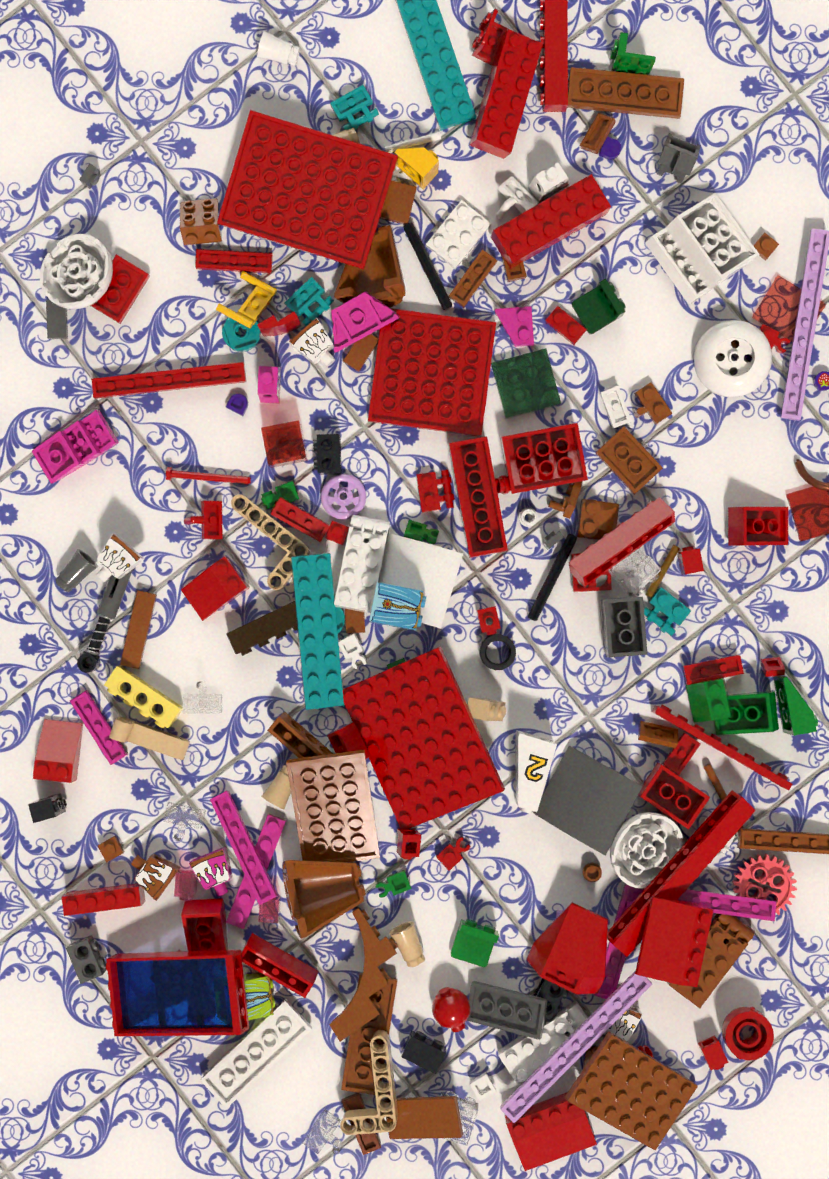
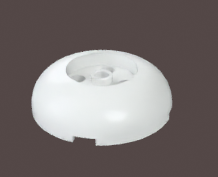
(69, 264)
(716, 374)
(629, 838)

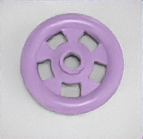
(353, 483)

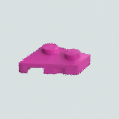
(517, 324)

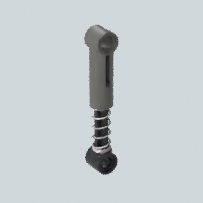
(107, 611)

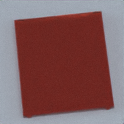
(780, 307)
(810, 512)

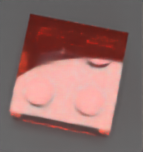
(284, 444)

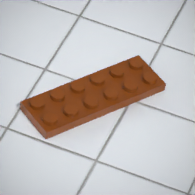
(625, 93)
(358, 1065)

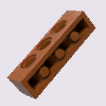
(296, 737)

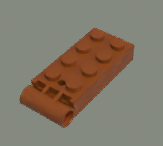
(718, 956)

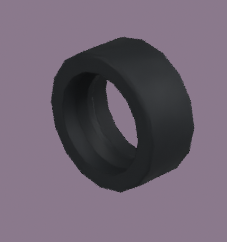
(497, 666)

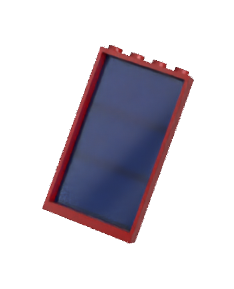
(177, 993)

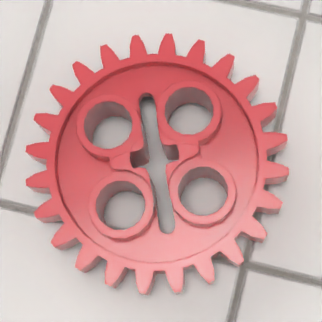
(770, 868)

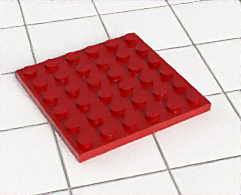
(432, 373)

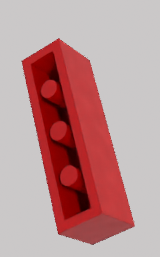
(103, 899)
(278, 965)

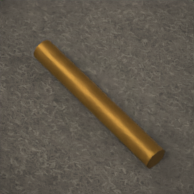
(664, 568)

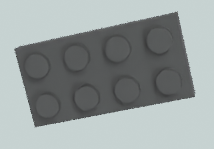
(507, 1010)

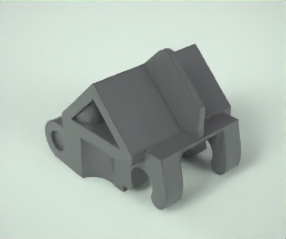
(678, 157)

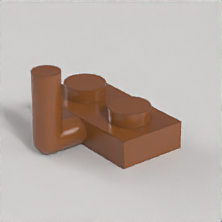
(652, 404)
(569, 502)

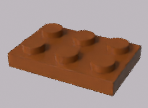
(629, 460)

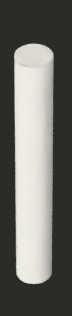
(413, 142)

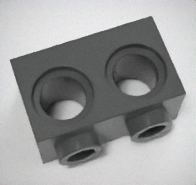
(81, 960)

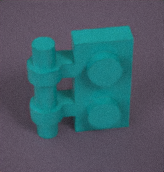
(351, 103)
(305, 297)
(669, 607)

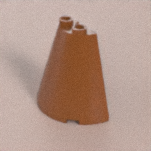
(381, 274)
(320, 892)

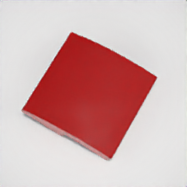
(272, 327)

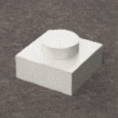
(482, 1086)

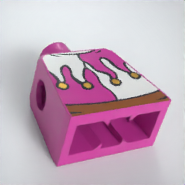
(269, 384)
(213, 870)

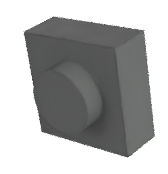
(90, 176)
(552, 539)

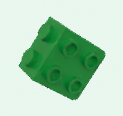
(629, 62)
(474, 942)

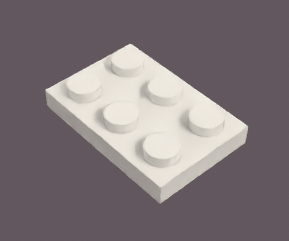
(458, 234)

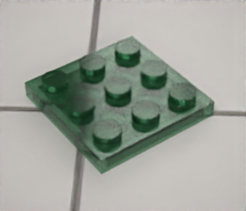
(525, 383)

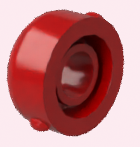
(758, 1043)

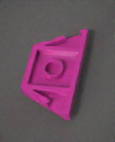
(358, 319)

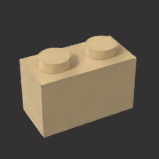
(487, 709)

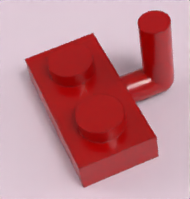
(210, 519)

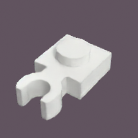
(351, 648)

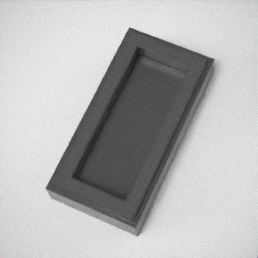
(56, 321)

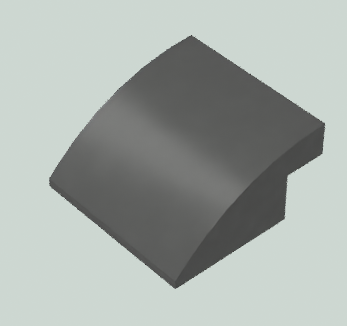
(587, 800)

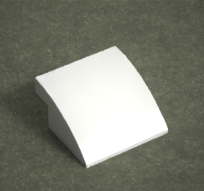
(702, 248)
(422, 568)

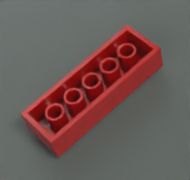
(506, 94)
(550, 221)
(478, 497)

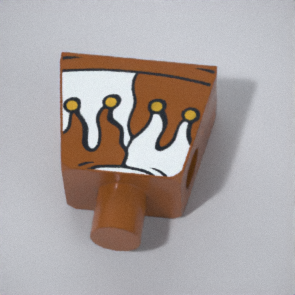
(154, 874)

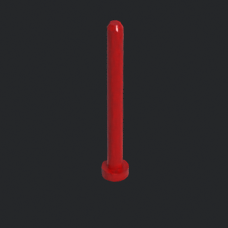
(170, 473)

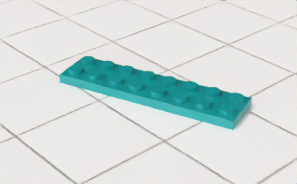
(436, 62)
(317, 630)

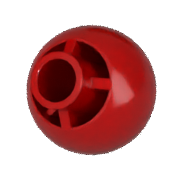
(451, 1009)

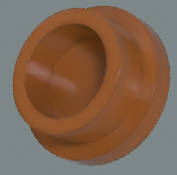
(592, 872)

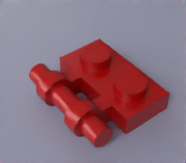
(429, 494)

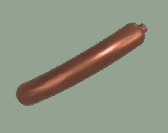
(808, 478)

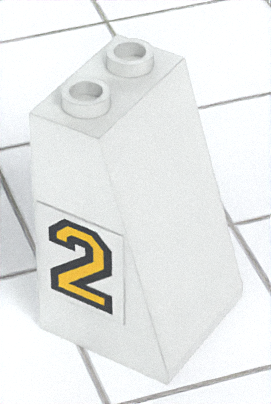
(532, 768)

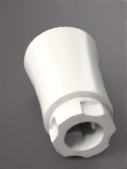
(277, 50)

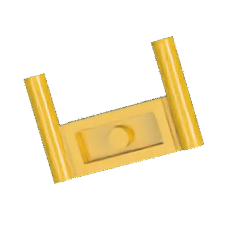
(254, 304)

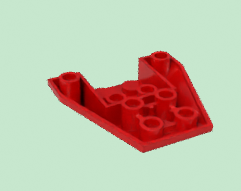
(573, 951)

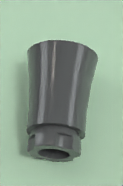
(75, 571)

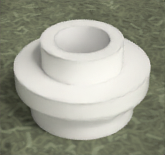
(532, 512)

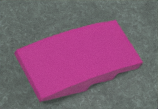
(75, 446)

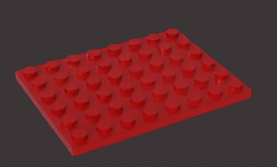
(307, 189)
(422, 739)

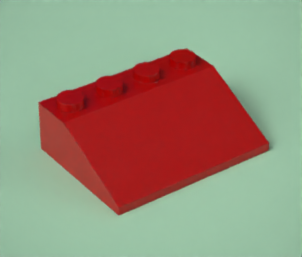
(544, 458)
(674, 941)
(550, 1132)

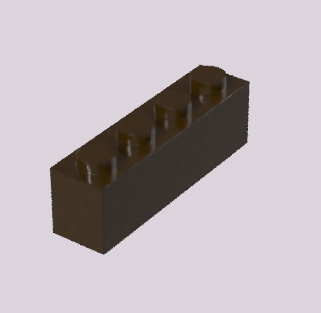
(262, 629)

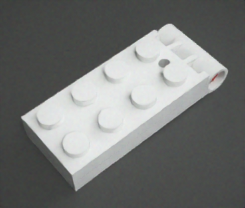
(361, 563)
(527, 1054)

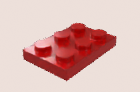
(123, 290)

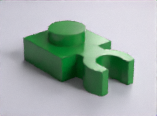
(419, 532)
(396, 883)

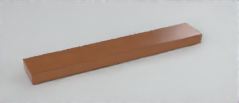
(783, 841)

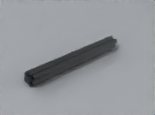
(427, 266)
(552, 577)

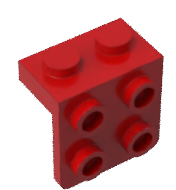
(488, 39)

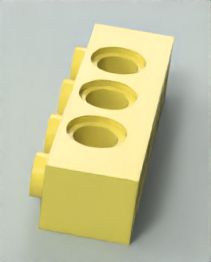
(170, 708)

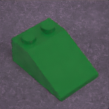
(794, 712)
(750, 714)

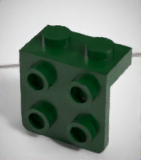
(599, 307)

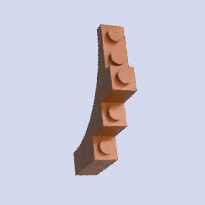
(362, 1007)

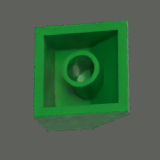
(709, 700)

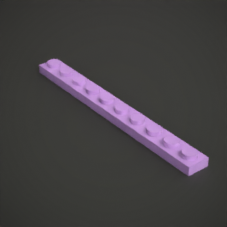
(805, 325)
(575, 1046)

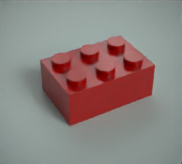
(673, 795)

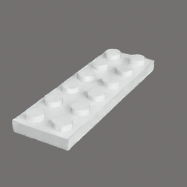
(256, 1053)

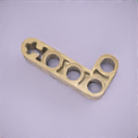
(149, 737)

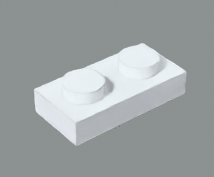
(615, 407)

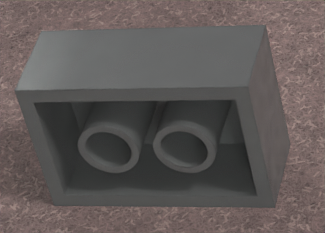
(624, 627)

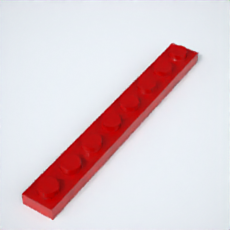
(168, 380)
(729, 750)

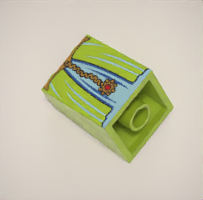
(258, 995)

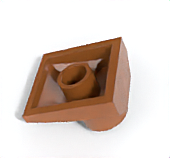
(596, 518)

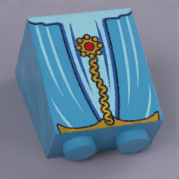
(397, 606)

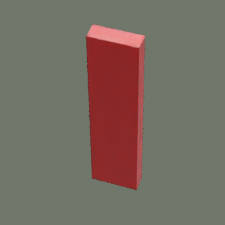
(234, 261)

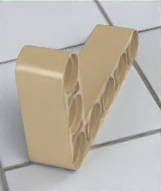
(275, 536)
(381, 1090)

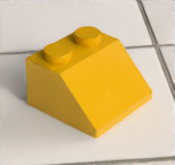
(418, 164)

